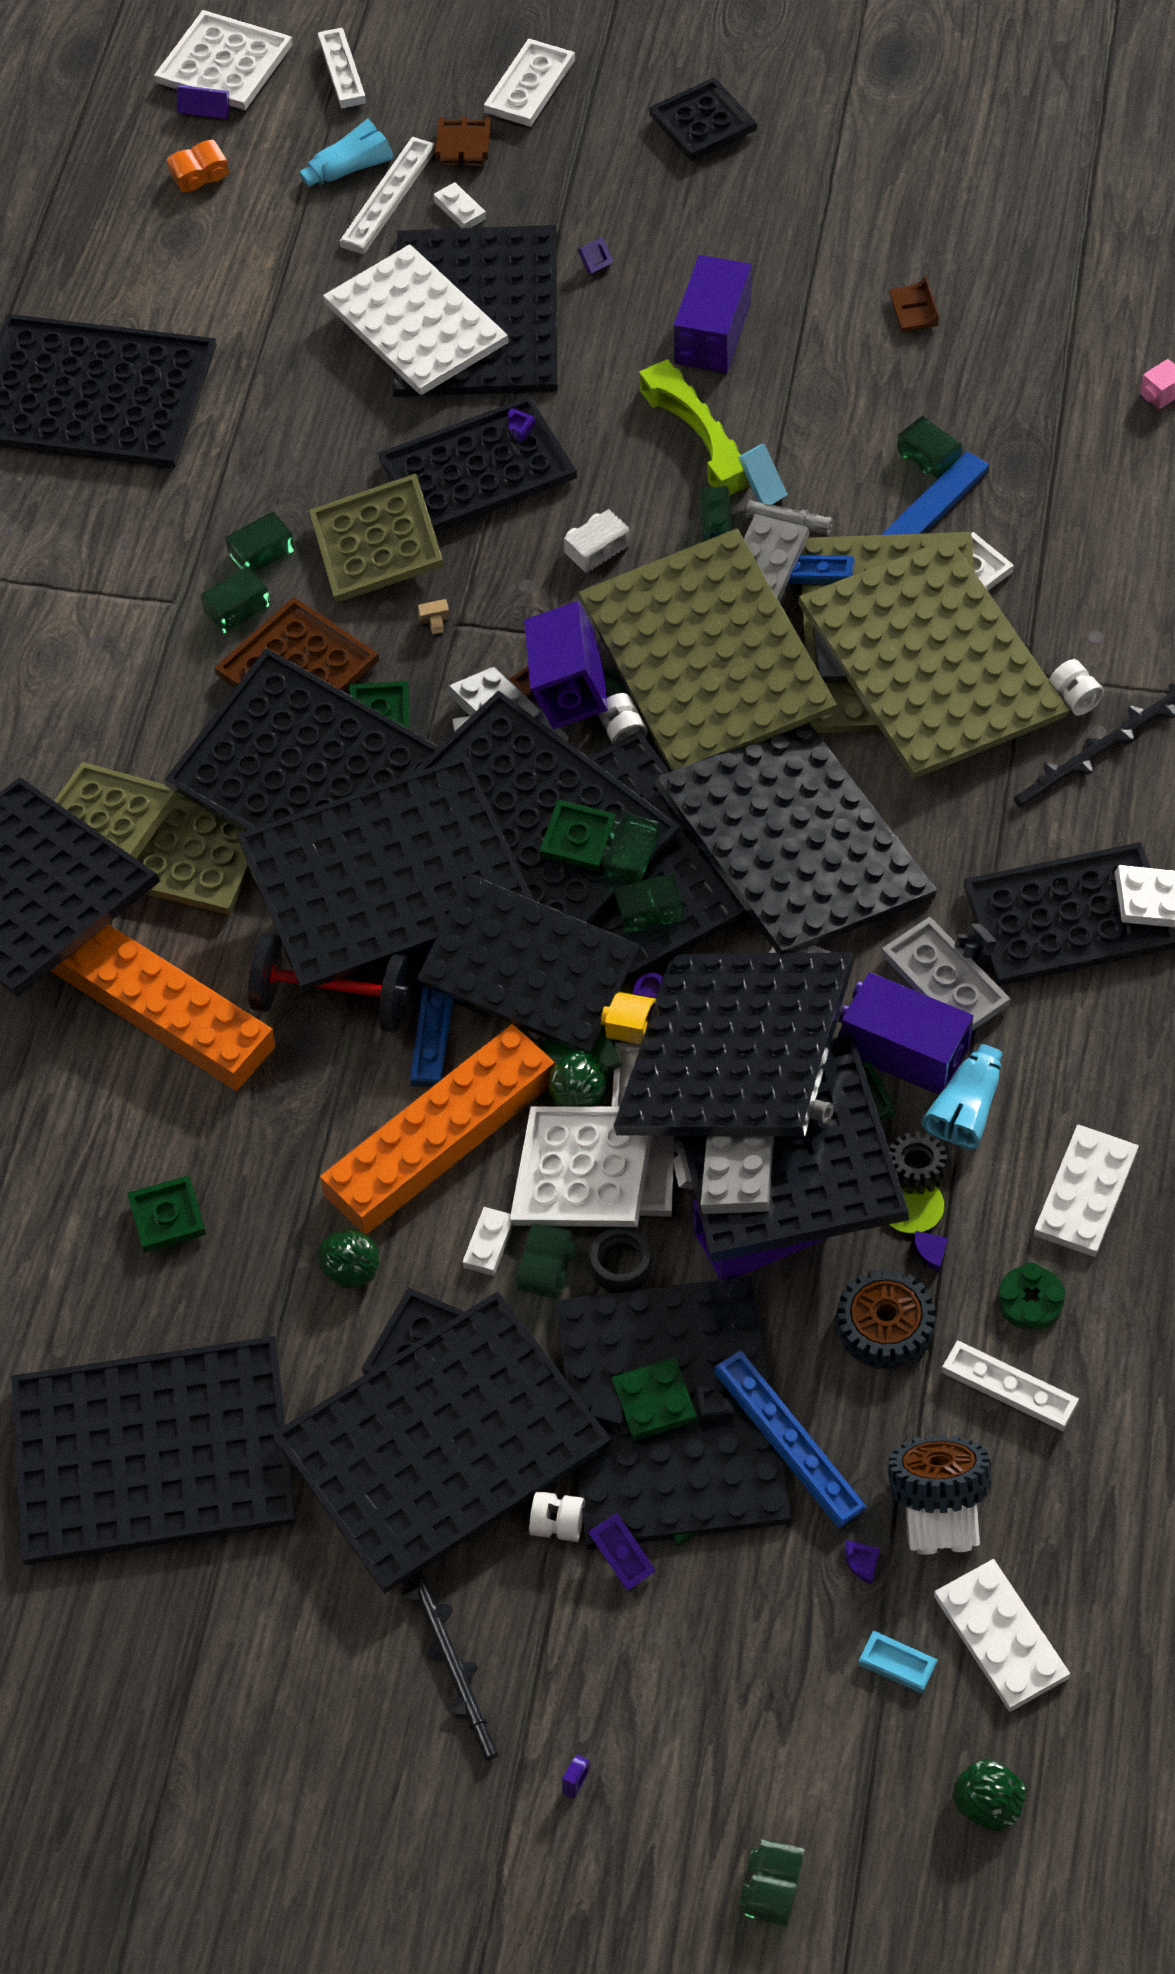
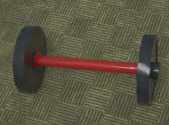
(267, 972)

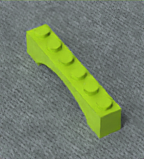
(666, 388)

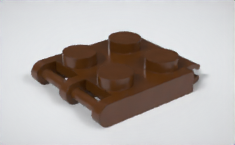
(463, 141)

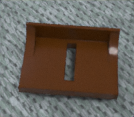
(915, 296)

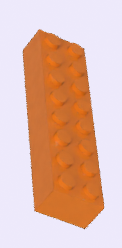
(169, 1006)
(437, 1129)

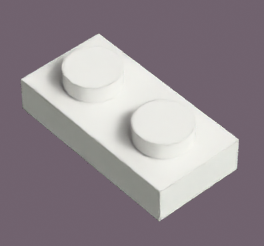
(459, 206)
(488, 1241)

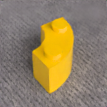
(627, 1017)

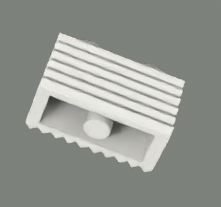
(596, 540)
(942, 1530)

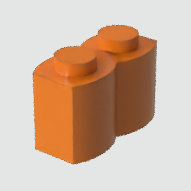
(197, 166)

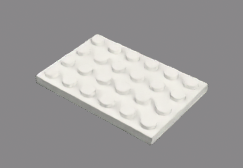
(415, 319)

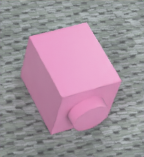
(1159, 384)

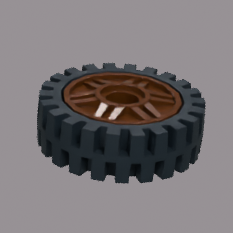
(885, 1340)
(939, 1473)

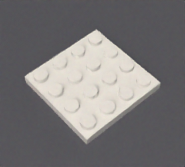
(225, 57)
(579, 1170)

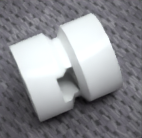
(1076, 687)
(622, 718)
(569, 1516)

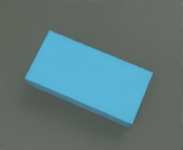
(762, 475)
(898, 1662)

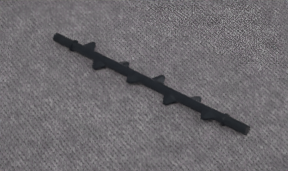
(1082, 763)
(459, 1671)

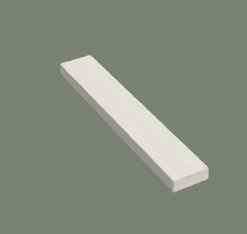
(387, 195)

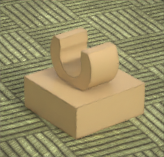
(434, 613)

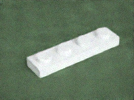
(341, 67)
(1010, 1385)

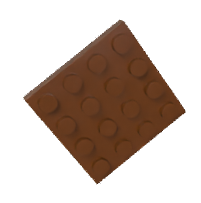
(305, 640)

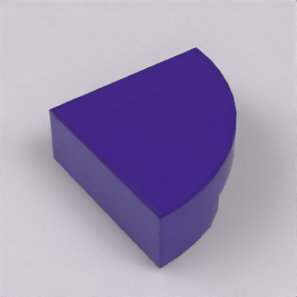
(520, 424)
(930, 1249)
(862, 1560)

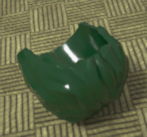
(578, 1081)
(349, 1258)
(989, 1794)

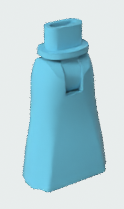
(354, 152)
(964, 1104)

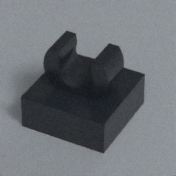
(977, 944)

